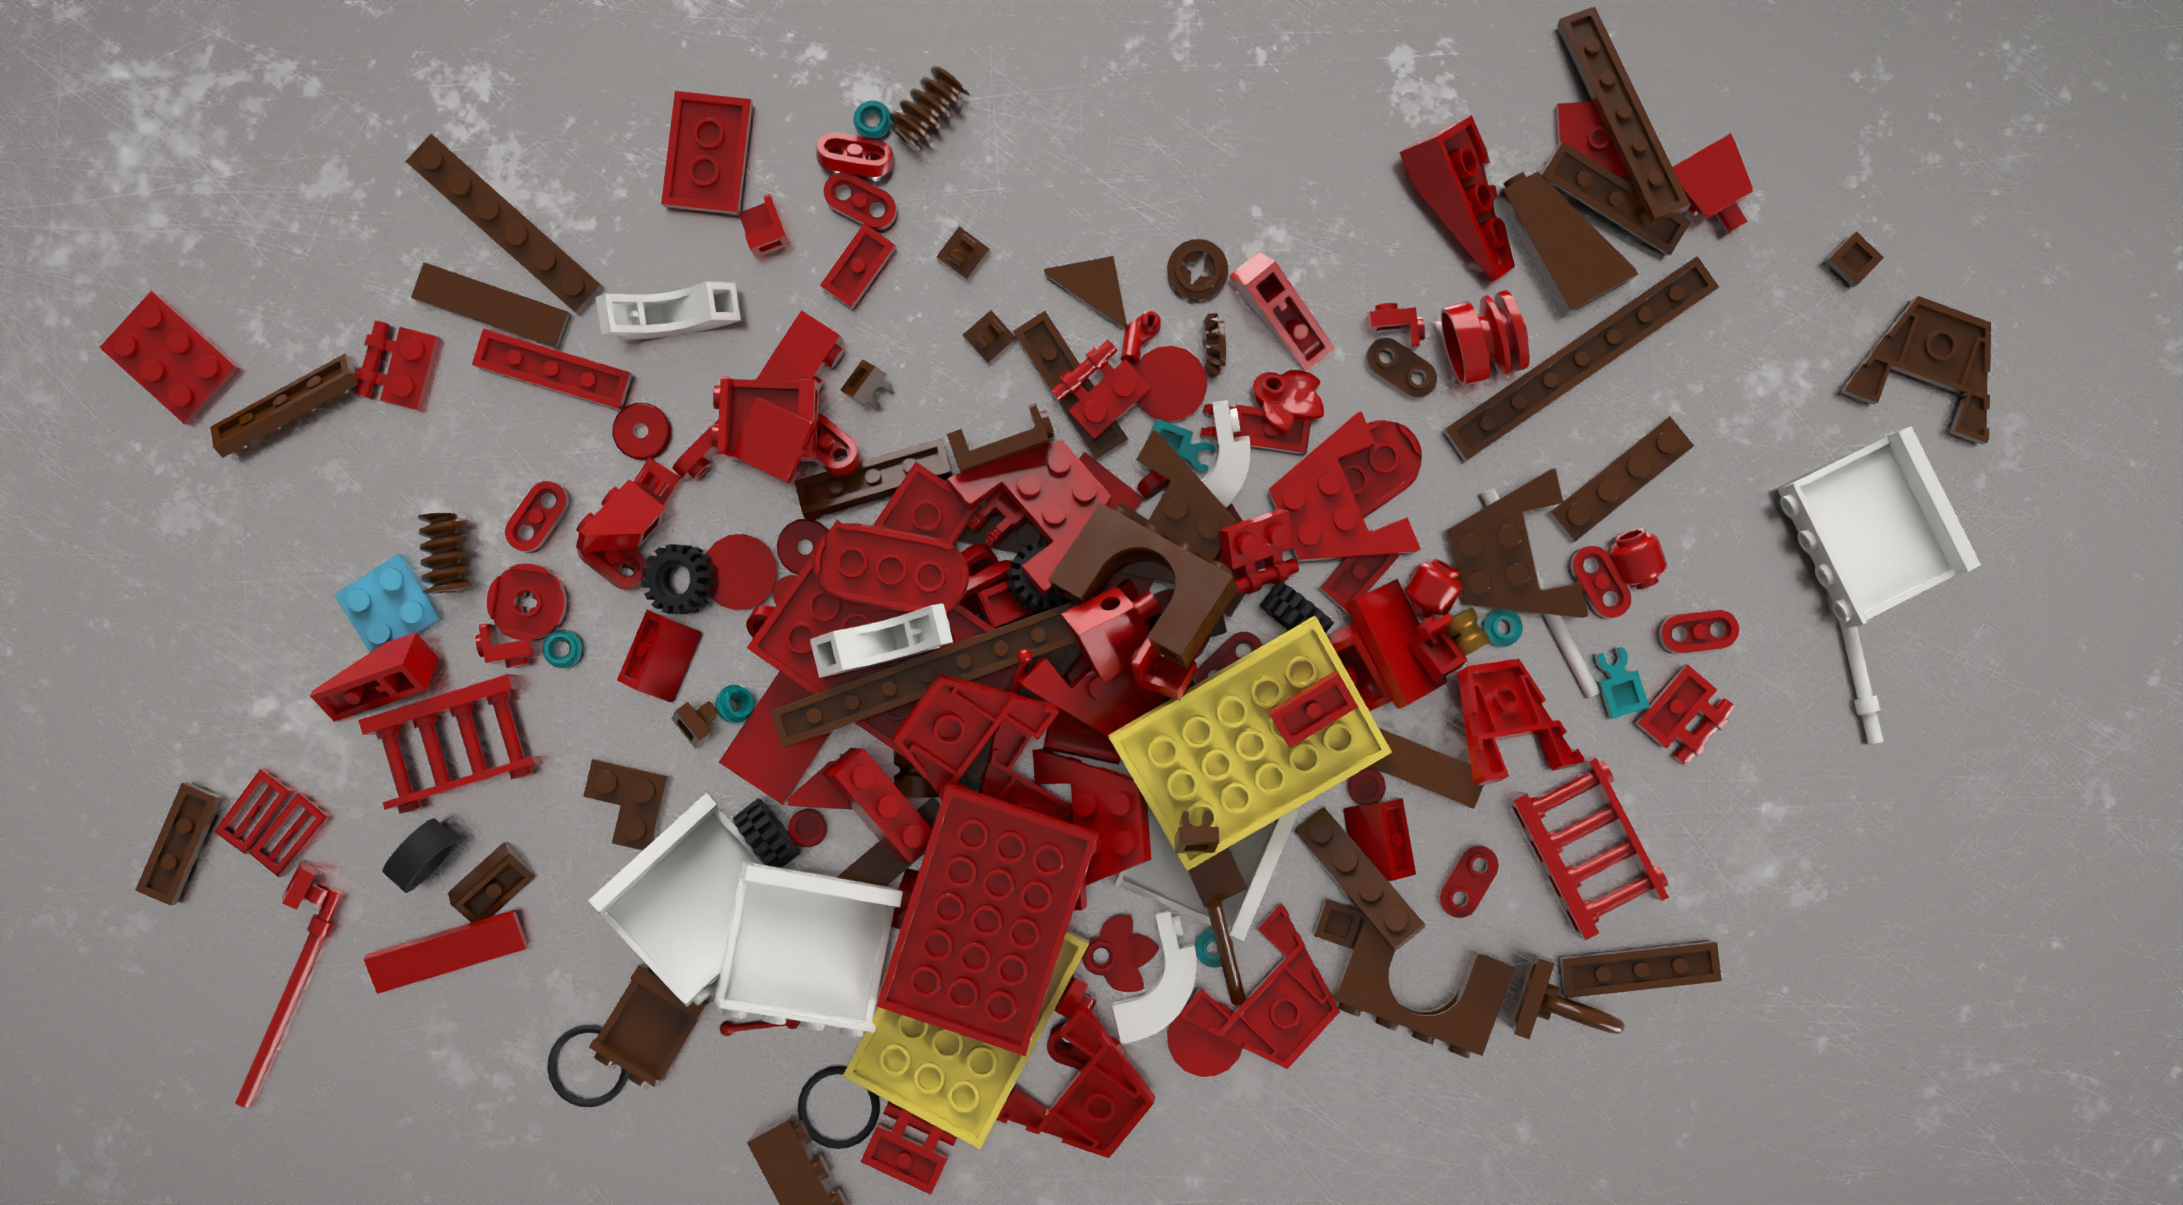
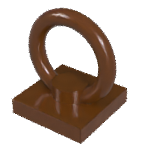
(1542, 999)

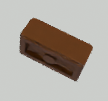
(1217, 878)
(490, 884)

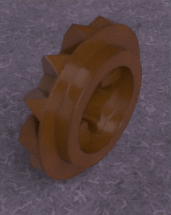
(1190, 253)
(1214, 344)

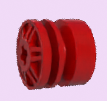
(1493, 336)

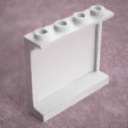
(1878, 527)
(1169, 883)
(680, 899)
(805, 949)

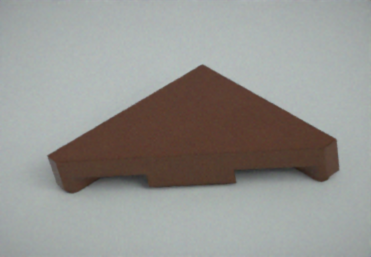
(1094, 284)

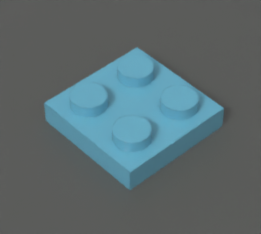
(388, 603)

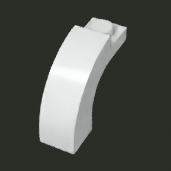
(668, 313)
(1233, 457)
(881, 641)
(1162, 1003)

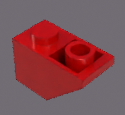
(622, 523)

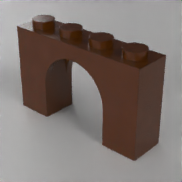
(1114, 541)
(1461, 1022)

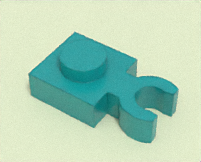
(1179, 440)
(1622, 690)

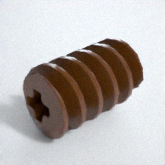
(927, 107)
(444, 553)

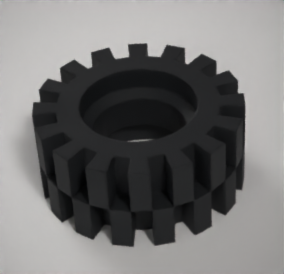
(659, 579)
(1024, 589)
(1291, 608)
(766, 834)

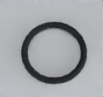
(555, 1082)
(817, 1137)

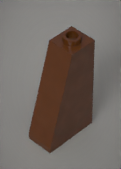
(1562, 244)
(1429, 770)

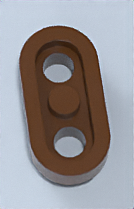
(1399, 371)

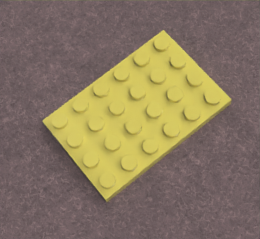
(1227, 755)
(948, 1075)

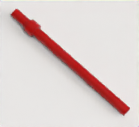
(319, 928)

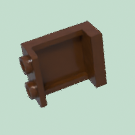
(1004, 448)
(646, 1029)

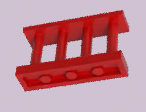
(424, 715)
(1567, 879)

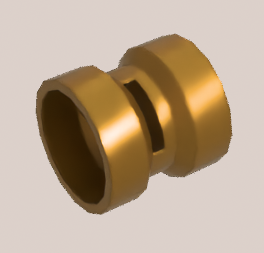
(1466, 632)

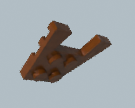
(1939, 349)
(1185, 511)
(1497, 555)

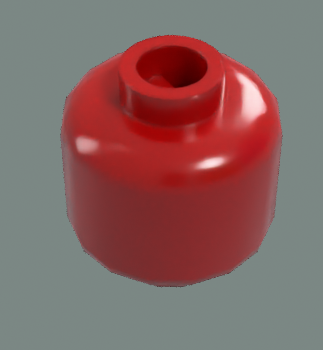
(1639, 558)
(1434, 588)

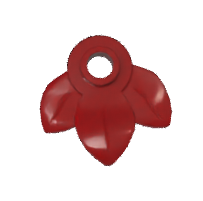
(1292, 397)
(1126, 954)

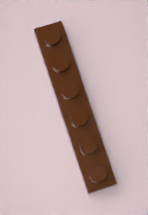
(1623, 115)
(504, 224)

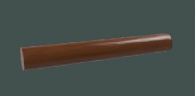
(1226, 951)

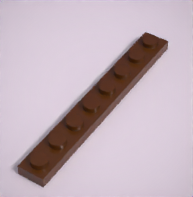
(1581, 358)
(912, 678)

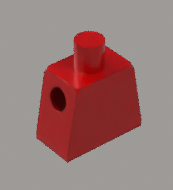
(1715, 183)
(1110, 629)

